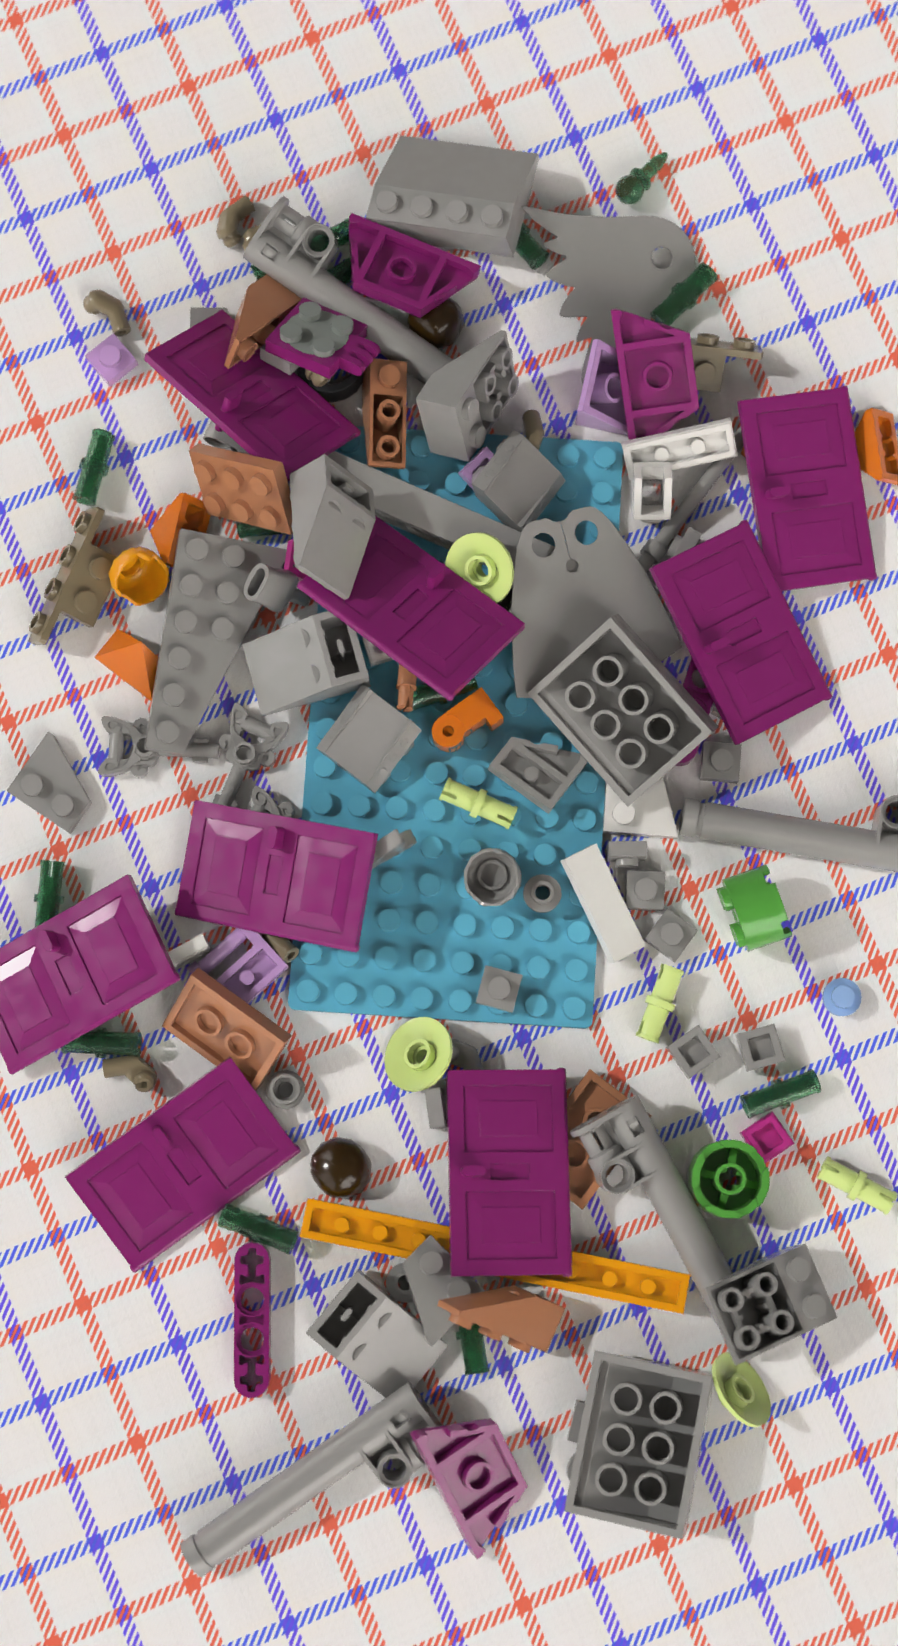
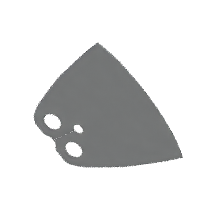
(570, 606)

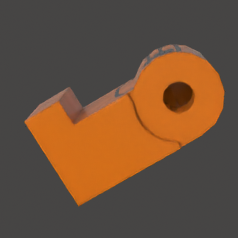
(465, 718)

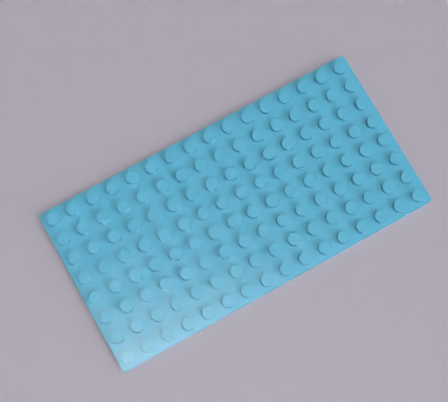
(420, 927)

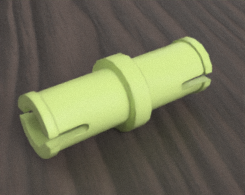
(478, 803)
(659, 1003)
(857, 1185)

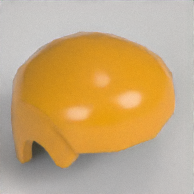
(139, 575)

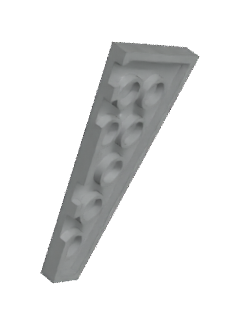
(201, 631)

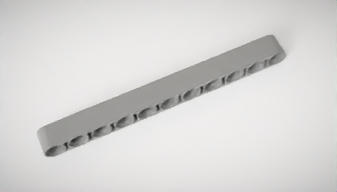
(415, 508)

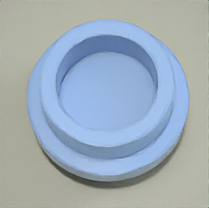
(841, 997)

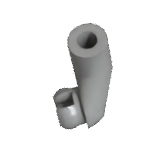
(465, 1056)

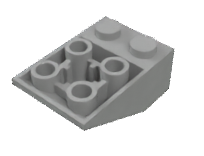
(467, 398)
(330, 523)
(305, 663)
(769, 1302)
(375, 1336)

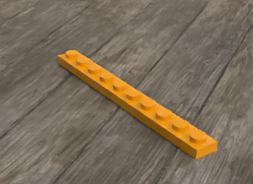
(403, 1235)

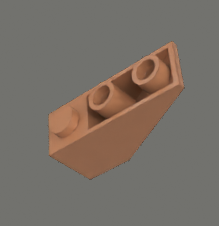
(259, 314)
(385, 413)
(507, 1312)

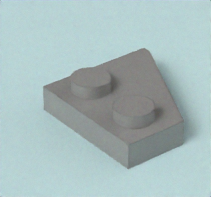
(537, 770)
(51, 786)
(430, 1281)

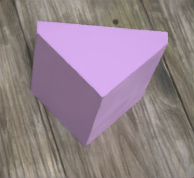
(601, 396)

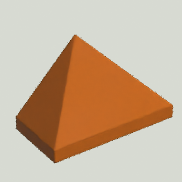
(878, 445)
(183, 513)
(130, 661)

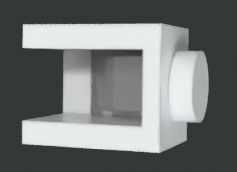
(652, 491)

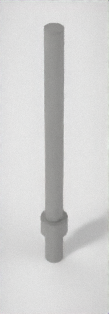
(654, 548)

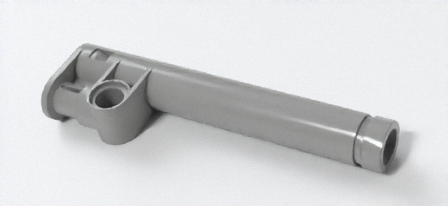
(286, 257)
(796, 835)
(632, 1141)
(370, 1438)

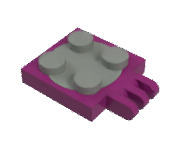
(322, 340)

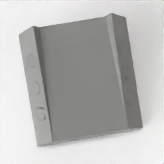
(517, 482)
(369, 738)

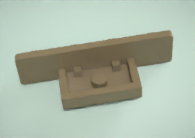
(710, 358)
(81, 581)

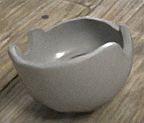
(492, 877)

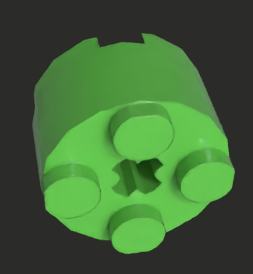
(755, 908)
(738, 1199)

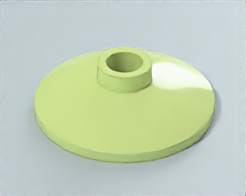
(468, 556)
(408, 1048)
(741, 1391)

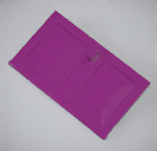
(252, 401)
(807, 488)
(420, 612)
(740, 632)
(276, 875)
(79, 973)
(182, 1164)
(508, 1173)

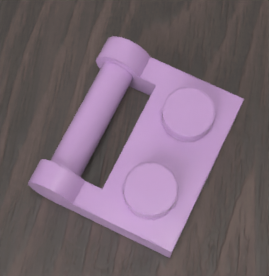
(251, 972)

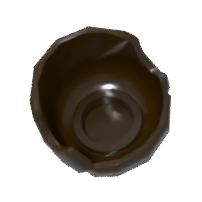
(440, 325)
(341, 1168)

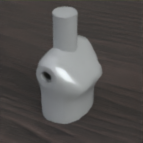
(273, 588)

